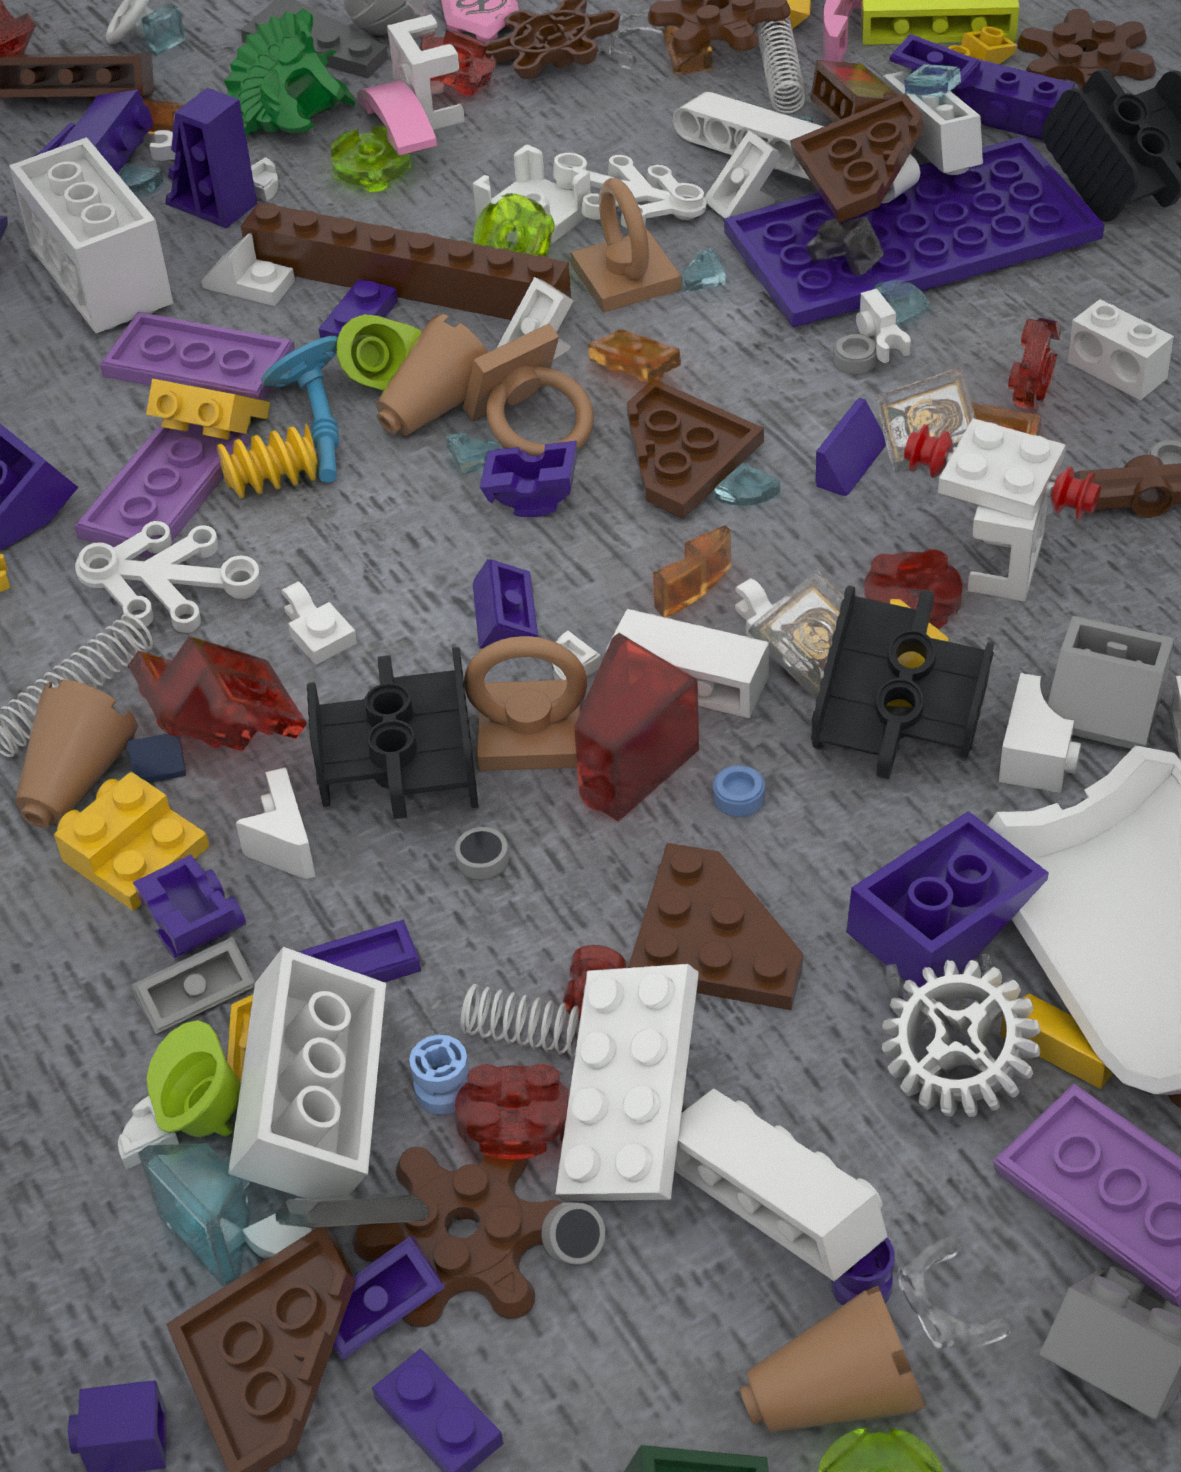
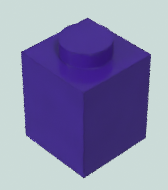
(120, 1428)

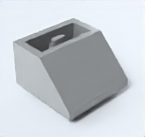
(1110, 681)
(1119, 1340)

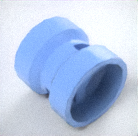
(438, 1072)

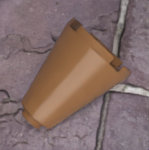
(430, 377)
(69, 749)
(835, 1372)

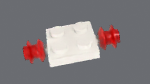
(1002, 470)

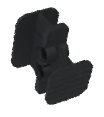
(1118, 142)
(866, 676)
(403, 735)

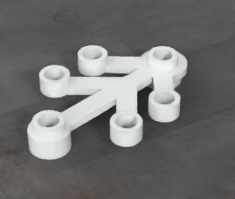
(660, 187)
(162, 571)

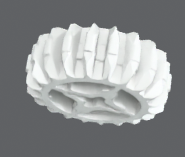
(945, 1054)

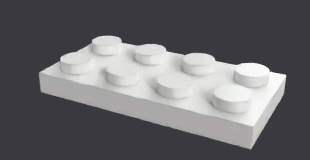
(628, 1084)

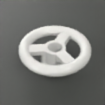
(128, 18)

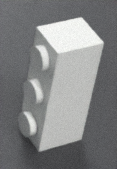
(727, 665)

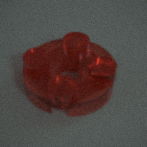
(474, 66)
(1034, 374)
(925, 570)
(493, 1090)

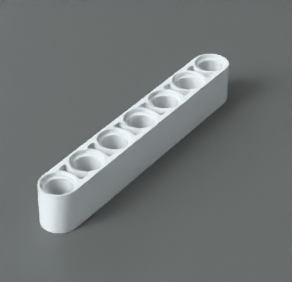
(724, 122)

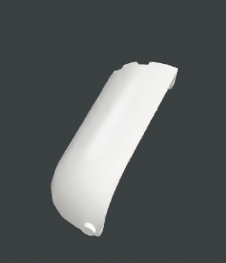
(1113, 913)

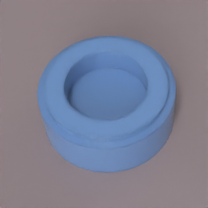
(738, 790)

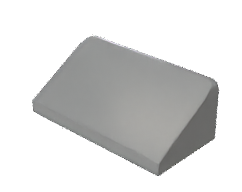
(193, 986)

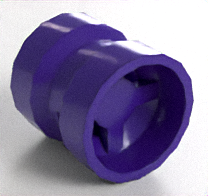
(877, 1264)

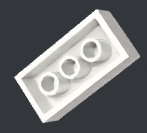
(309, 1078)

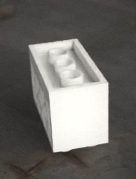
(92, 234)

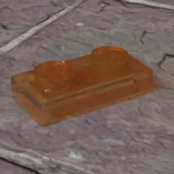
(634, 355)

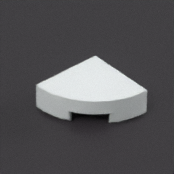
(265, 179)
(589, 658)
(140, 1132)
(270, 1237)

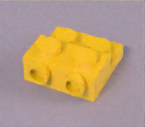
(212, 409)
(126, 837)

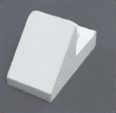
(741, 180)
(246, 277)
(539, 307)
(278, 833)

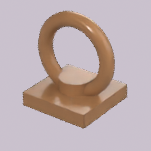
(628, 266)
(512, 376)
(526, 720)

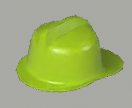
(374, 348)
(192, 1083)

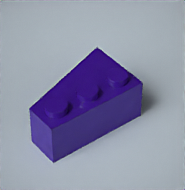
(211, 160)

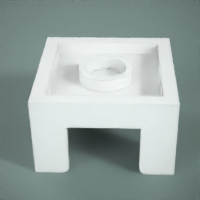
(418, 66)
(560, 203)
(1025, 542)

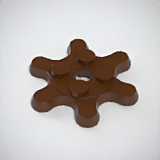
(716, 20)
(552, 37)
(1105, 45)
(478, 1263)

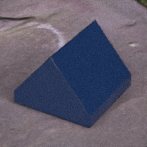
(157, 757)

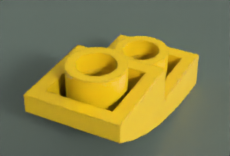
(987, 45)

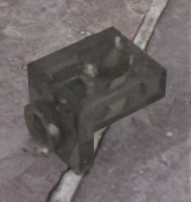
(848, 238)

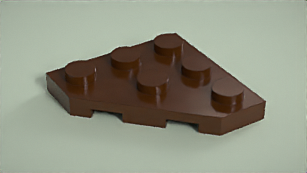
(860, 155)
(685, 445)
(718, 926)
(263, 1349)

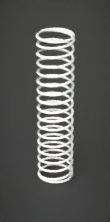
(799, 81)
(125, 632)
(519, 1024)

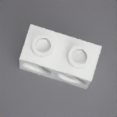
(1120, 349)

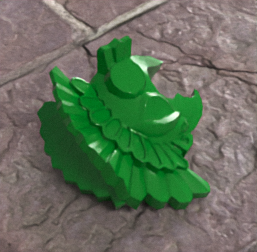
(283, 77)

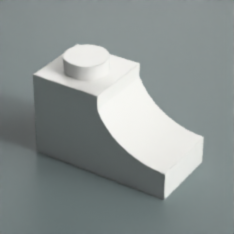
(1037, 741)

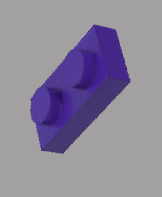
(361, 299)
(437, 1415)

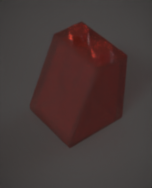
(634, 727)

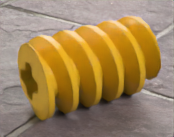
(268, 461)

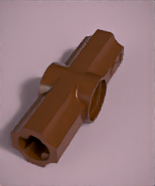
(1142, 485)

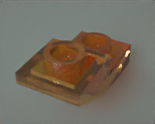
(691, 578)

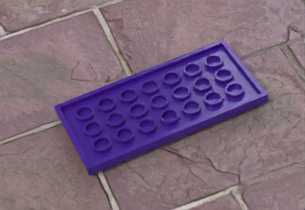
(929, 234)

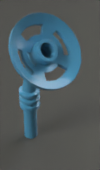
(306, 371)

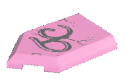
(478, 16)

